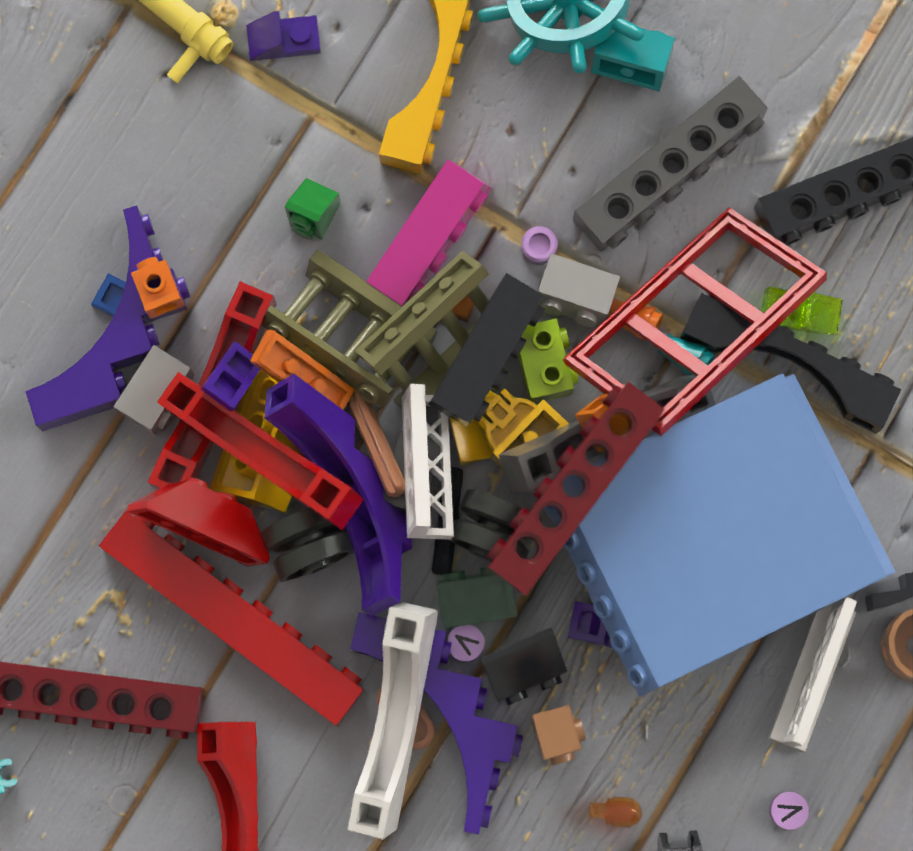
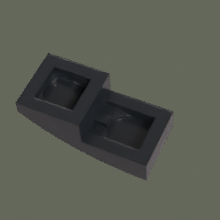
(886, 599)

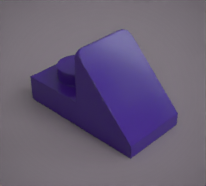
(281, 38)

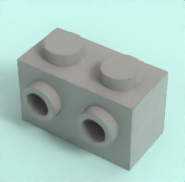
(577, 291)
(147, 385)

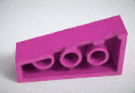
(429, 232)

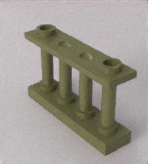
(353, 295)
(417, 317)

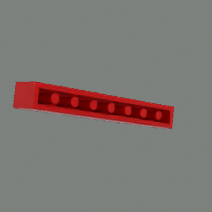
(232, 618)

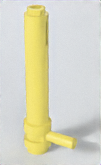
(195, 31)

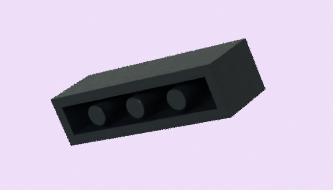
(487, 349)

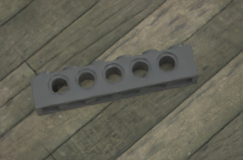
(735, 101)

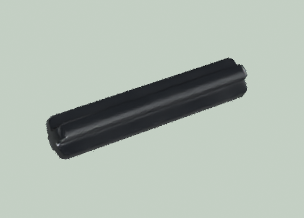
(444, 548)

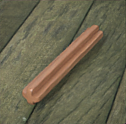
(377, 445)

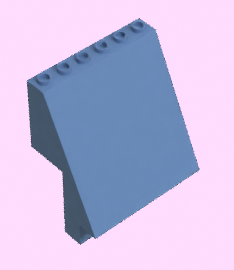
(722, 534)

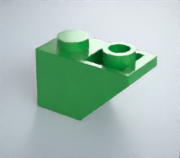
(312, 209)

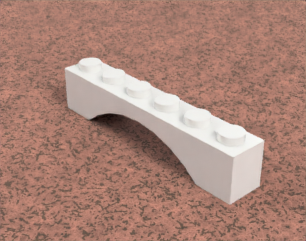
(405, 667)

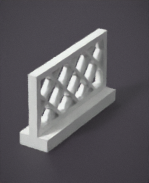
(813, 674)

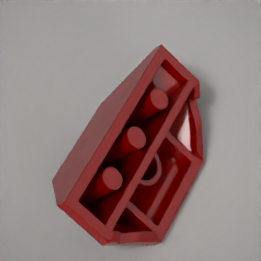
(206, 519)

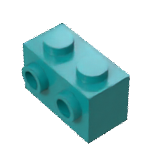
(635, 62)

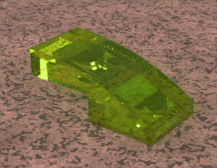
(815, 315)

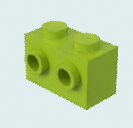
(543, 363)

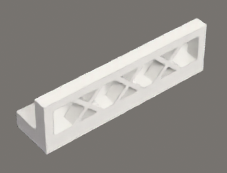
(418, 466)

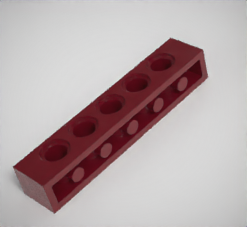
(641, 416)
(184, 700)

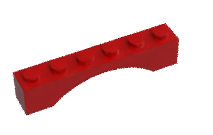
(186, 448)
(261, 451)
(230, 763)

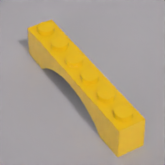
(410, 132)

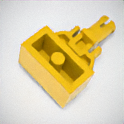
(516, 422)

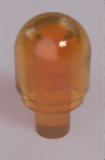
(617, 811)

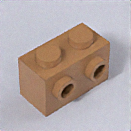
(557, 734)

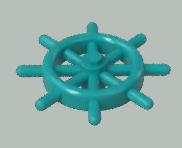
(574, 38)

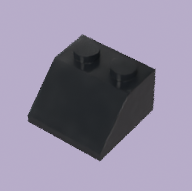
(524, 666)

